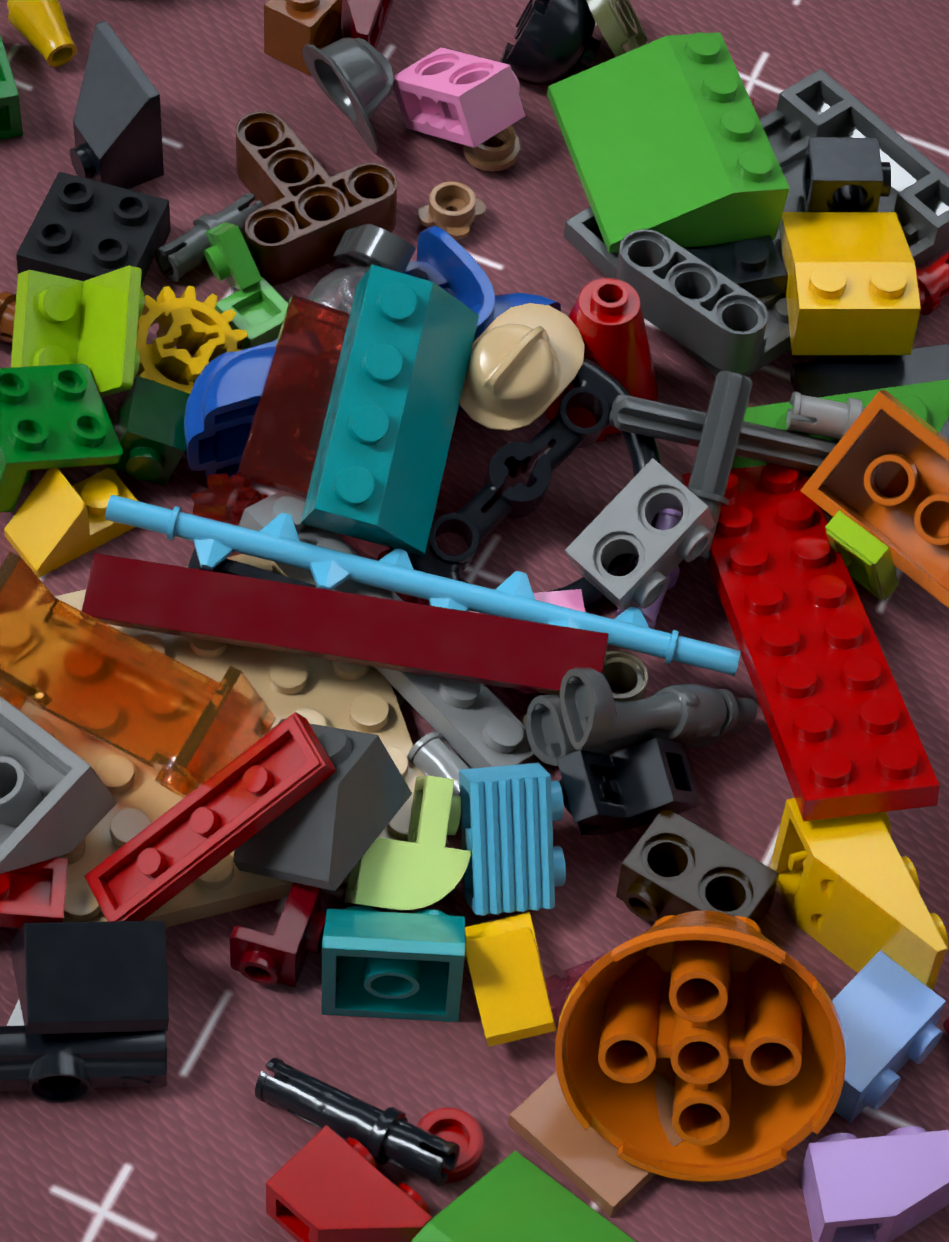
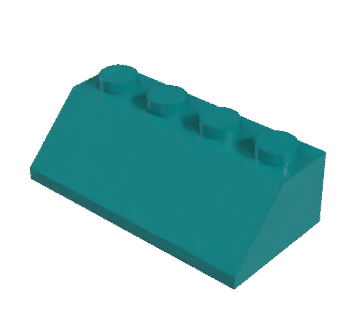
(391, 411)

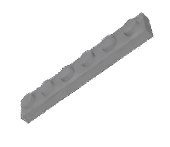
(461, 711)

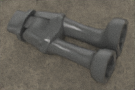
(593, 721)

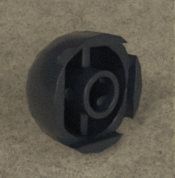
(552, 41)

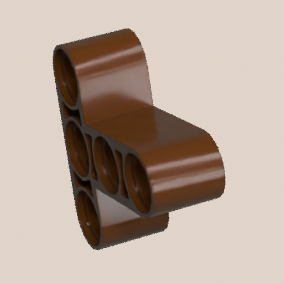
(302, 204)

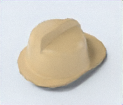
(521, 366)

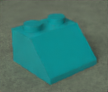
(392, 964)

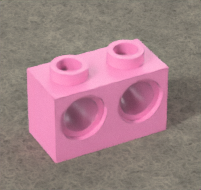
(458, 97)

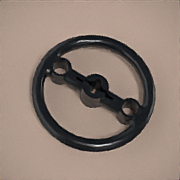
(592, 390)

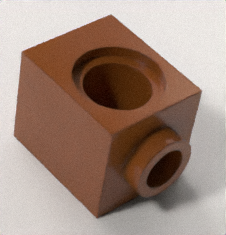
(300, 22)

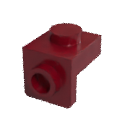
(282, 955)

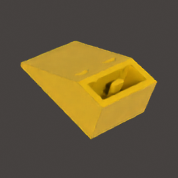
(857, 892)

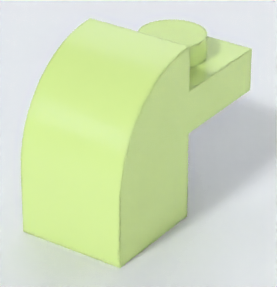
(419, 870)

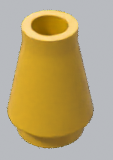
(44, 28)

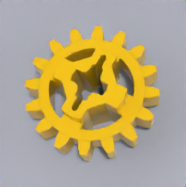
(192, 328)

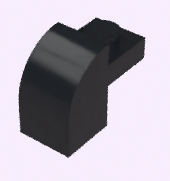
(627, 786)

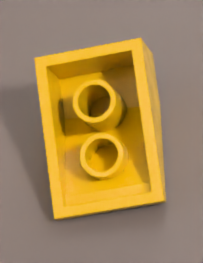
(849, 283)

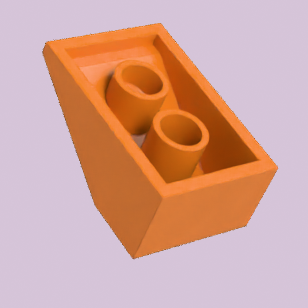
(894, 484)

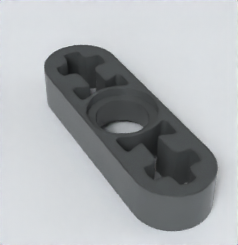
(374, 246)

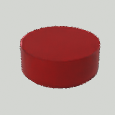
(461, 1128)

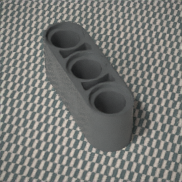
(693, 301)

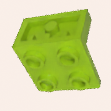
(80, 323)

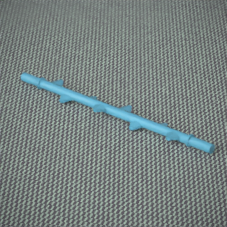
(394, 572)

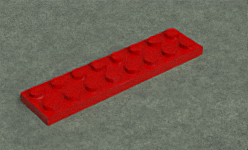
(813, 653)

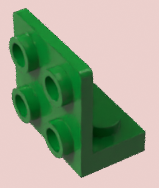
(50, 421)

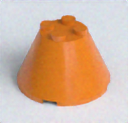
(724, 1023)

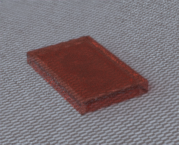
(295, 398)

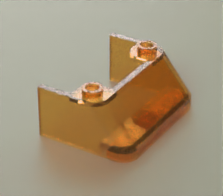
(121, 686)

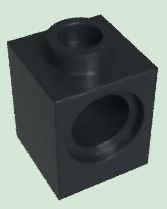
(844, 175)

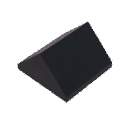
(92, 976)

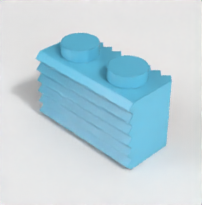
(510, 838)

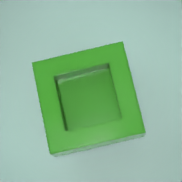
(230, 256)
(258, 312)

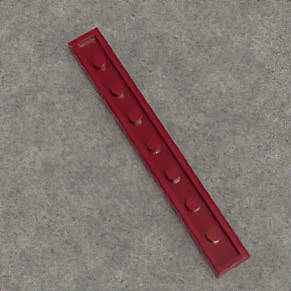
(339, 625)

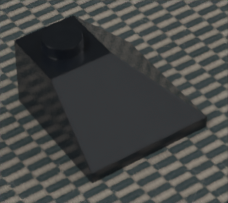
(116, 117)

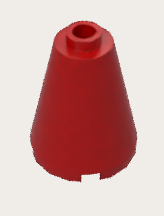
(616, 340)

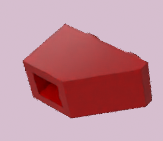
(339, 1196)

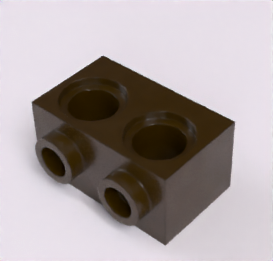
(705, 871)

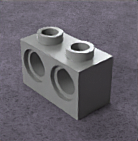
(627, 529)

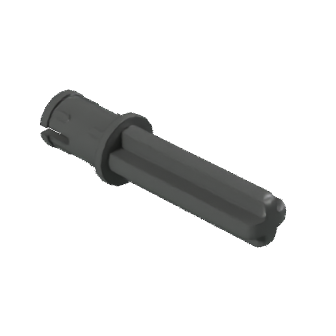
(719, 443)

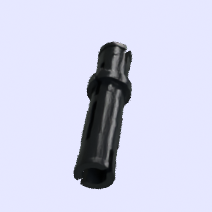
(381, 1132)

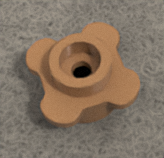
(452, 209)

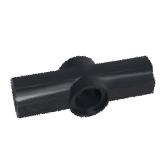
(71, 1064)

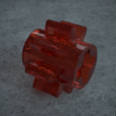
(225, 498)

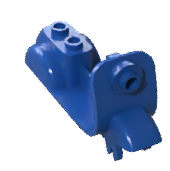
(231, 384)

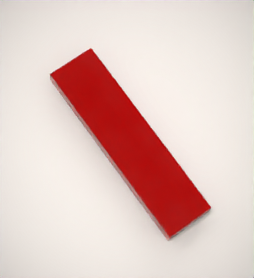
(211, 822)

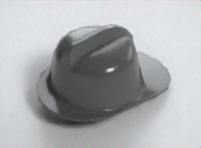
(354, 79)

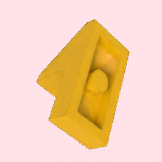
(65, 520)
(508, 979)

